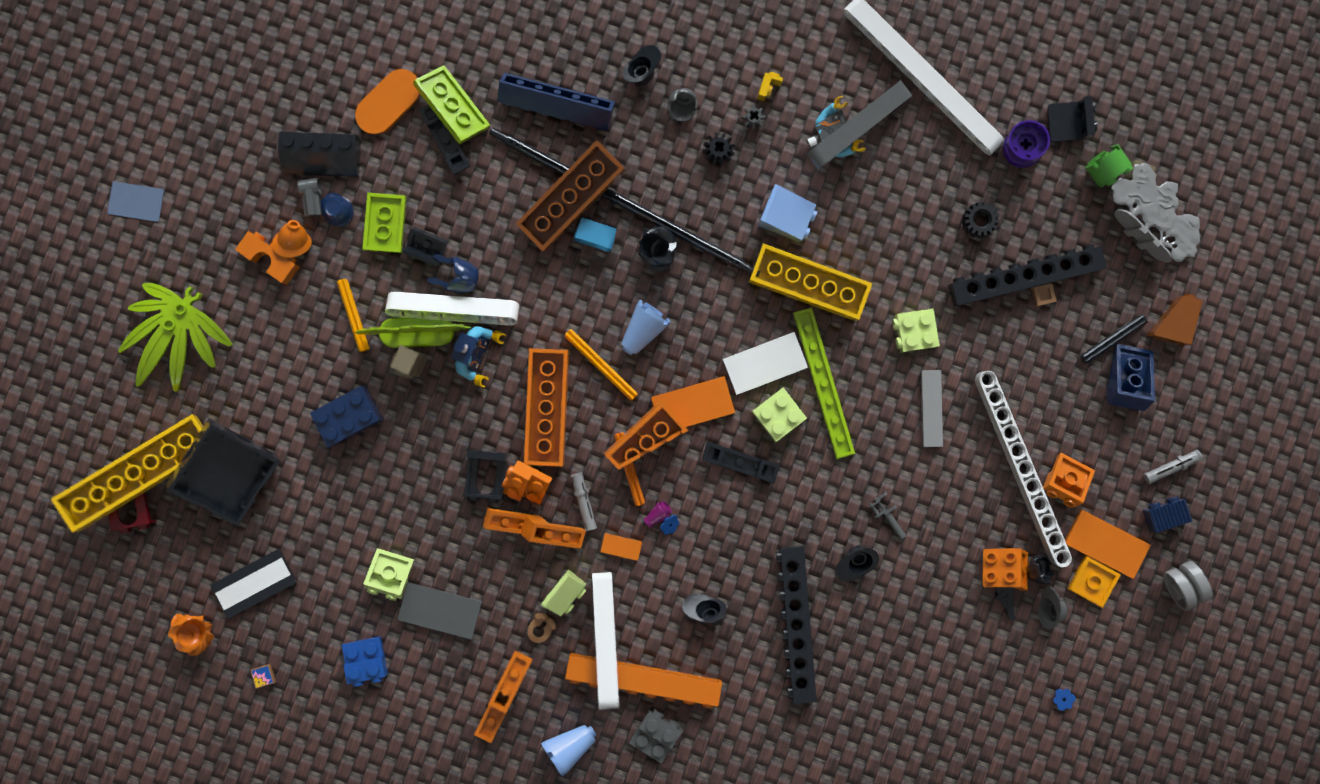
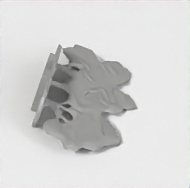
(1157, 208)

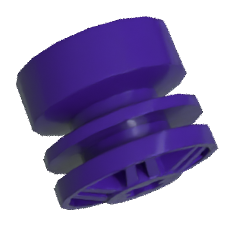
(1033, 136)

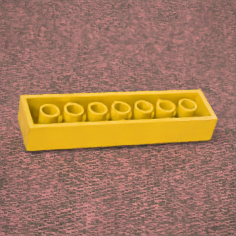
(127, 476)

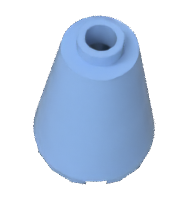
(643, 327)
(569, 747)

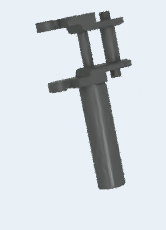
(887, 514)

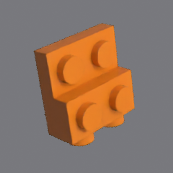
(1068, 480)
(525, 482)

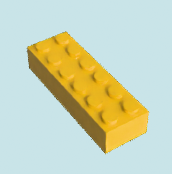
(810, 282)

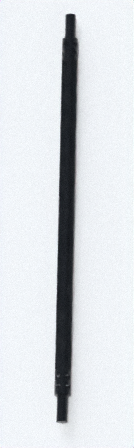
(629, 205)

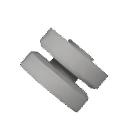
(1188, 585)

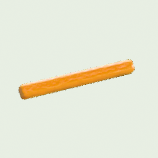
(600, 364)

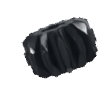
(720, 141)

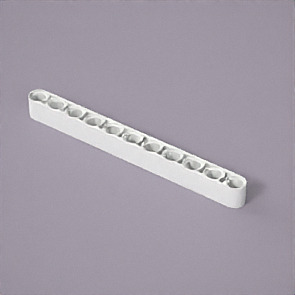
(924, 76)
(1030, 474)

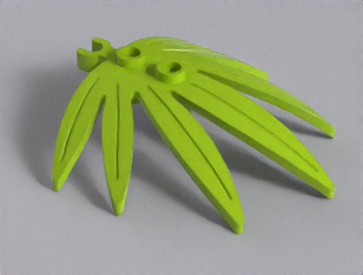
(174, 319)

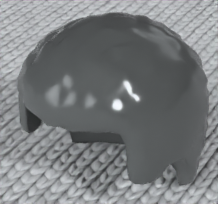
(682, 104)

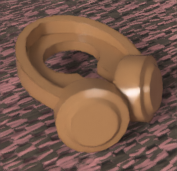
(550, 626)

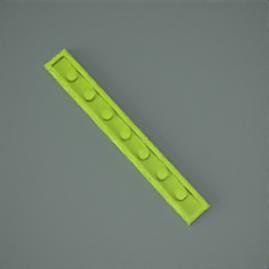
(824, 383)

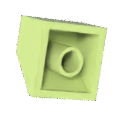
(564, 593)

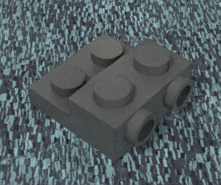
(656, 735)

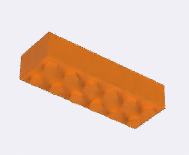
(546, 407)

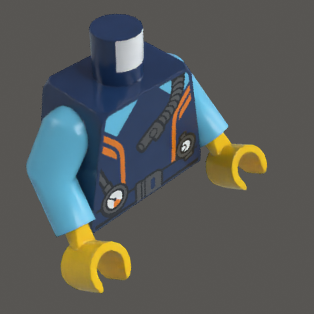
(470, 351)

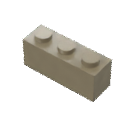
(408, 362)

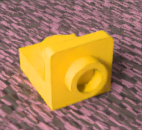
(766, 88)

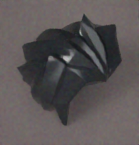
(658, 248)

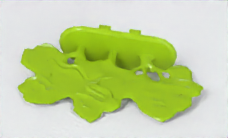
(414, 332)

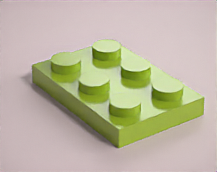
(384, 222)

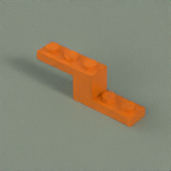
(534, 528)
(503, 696)

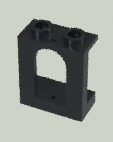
(472, 469)

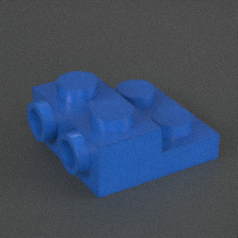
(364, 661)

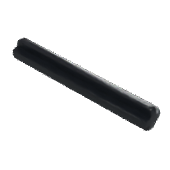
(1114, 338)

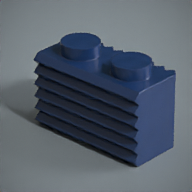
(1167, 515)

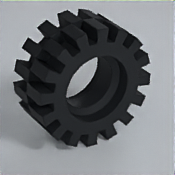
(992, 219)

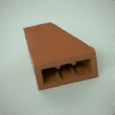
(1178, 321)

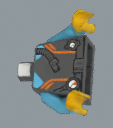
(828, 123)

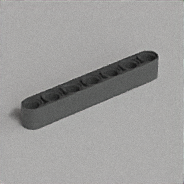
(859, 125)

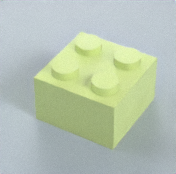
(779, 414)

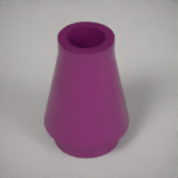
(658, 514)

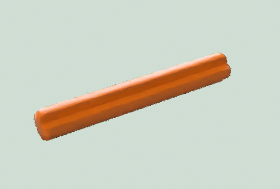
(632, 479)

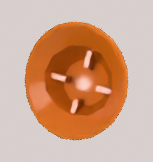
(291, 240)

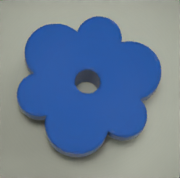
(669, 524)
(1068, 699)

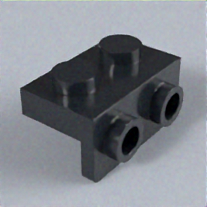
(424, 245)

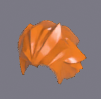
(190, 634)

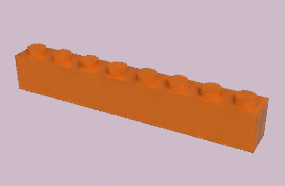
(649, 680)

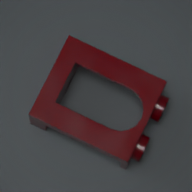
(143, 517)

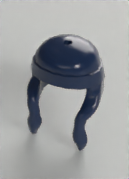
(466, 276)

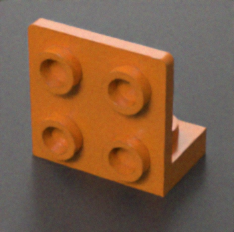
(1005, 568)

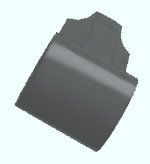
(310, 193)

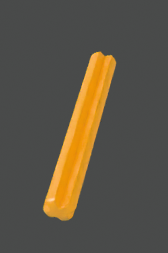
(352, 314)

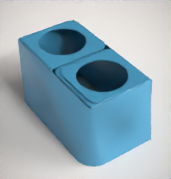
(595, 234)

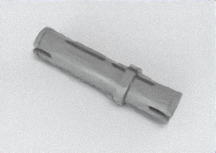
(1192, 458)
(583, 500)

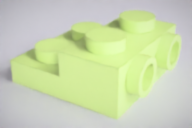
(916, 330)
(388, 574)

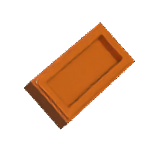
(621, 546)

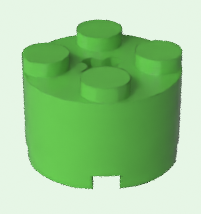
(1108, 166)

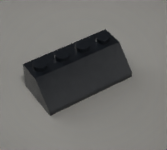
(319, 154)

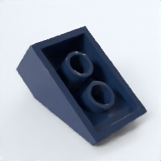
(1131, 378)

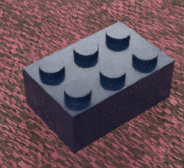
(346, 416)

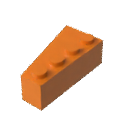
(650, 432)

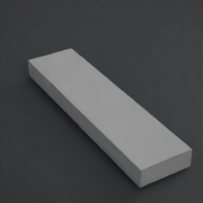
(931, 408)

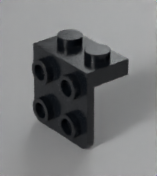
(1072, 120)

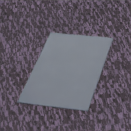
(135, 201)

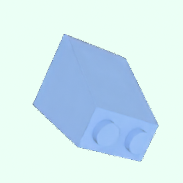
(788, 214)

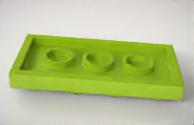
(451, 104)

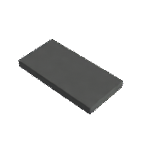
(439, 610)

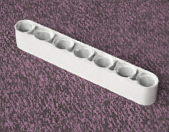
(452, 308)
(605, 640)

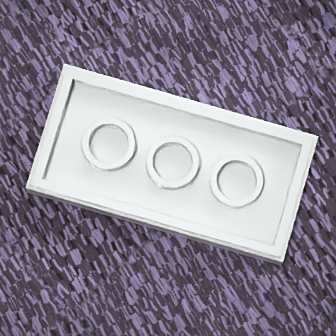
(765, 363)

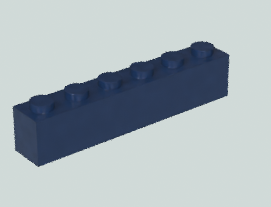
(555, 101)

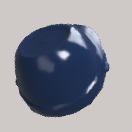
(337, 210)

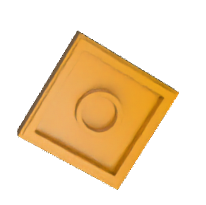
(1093, 581)

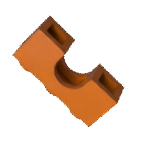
(254, 247)

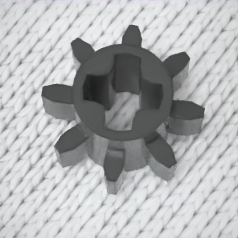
(752, 112)

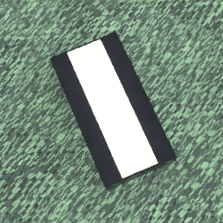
(253, 583)

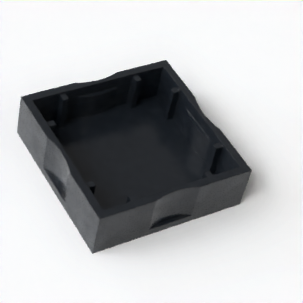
(222, 472)

